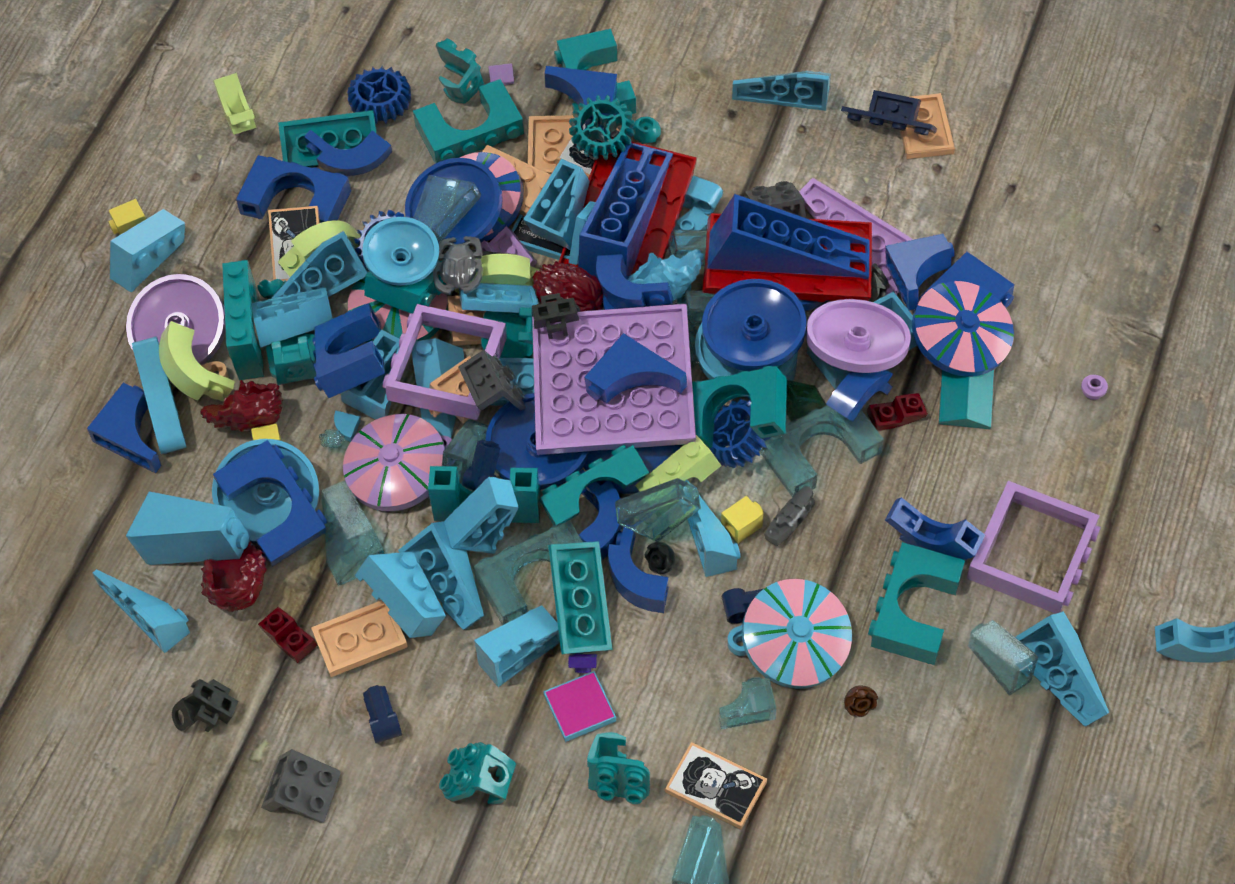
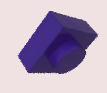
(582, 662)

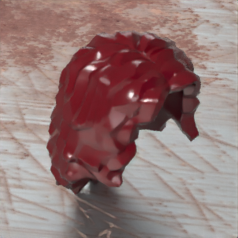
(570, 283)
(247, 408)
(234, 582)

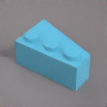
(559, 204)
(290, 315)
(371, 396)
(482, 517)

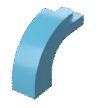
(1195, 644)

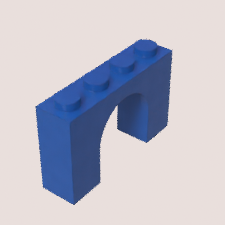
(272, 176)
(338, 367)
(265, 466)

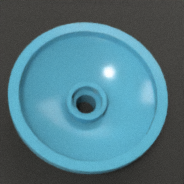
(400, 239)

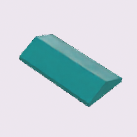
(339, 131)
(966, 400)
(580, 597)

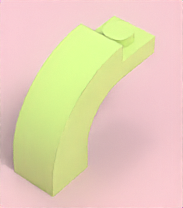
(234, 104)
(310, 239)
(506, 270)
(183, 368)

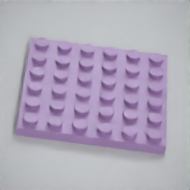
(640, 416)

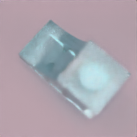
(752, 706)

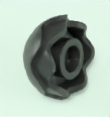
(660, 557)

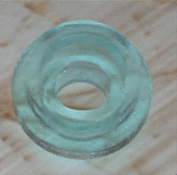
(331, 439)

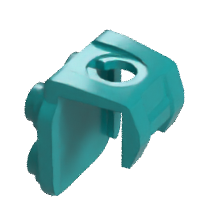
(462, 64)
(518, 330)
(292, 359)
(471, 773)
(613, 773)

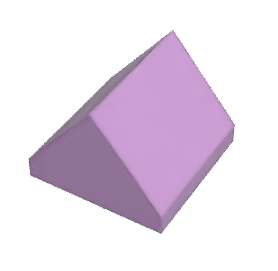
(502, 72)

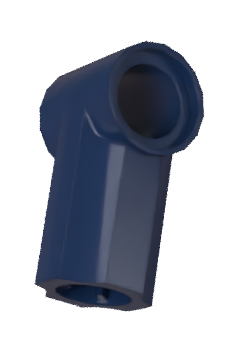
(483, 464)
(736, 603)
(382, 718)

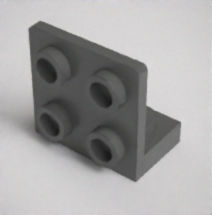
(781, 196)
(490, 381)
(301, 786)

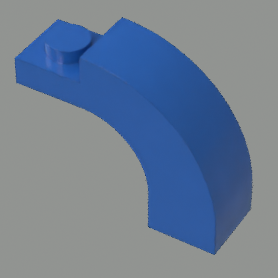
(352, 161)
(626, 294)
(857, 390)
(605, 525)
(916, 529)
(634, 585)

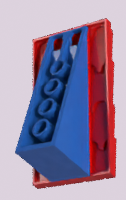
(634, 206)
(805, 255)

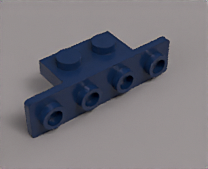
(894, 110)

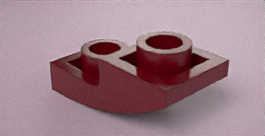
(900, 412)
(287, 634)

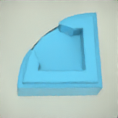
(346, 424)

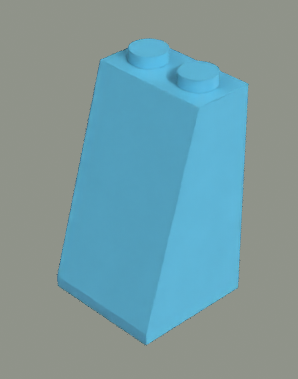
(186, 531)

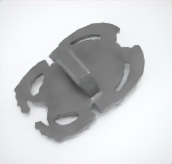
(458, 266)

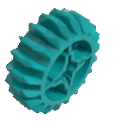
(618, 117)

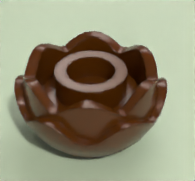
(860, 700)

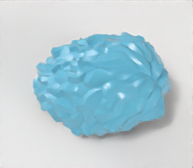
(675, 271)

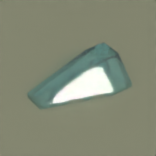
(348, 533)

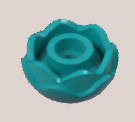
(646, 130)
(269, 288)

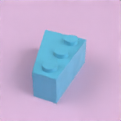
(144, 248)
(404, 590)
(516, 644)

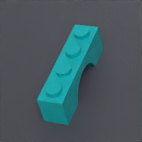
(623, 469)

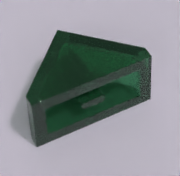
(802, 399)

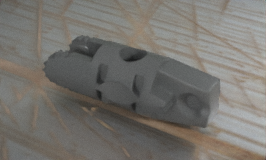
(790, 516)

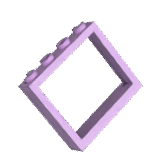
(431, 398)
(1019, 587)

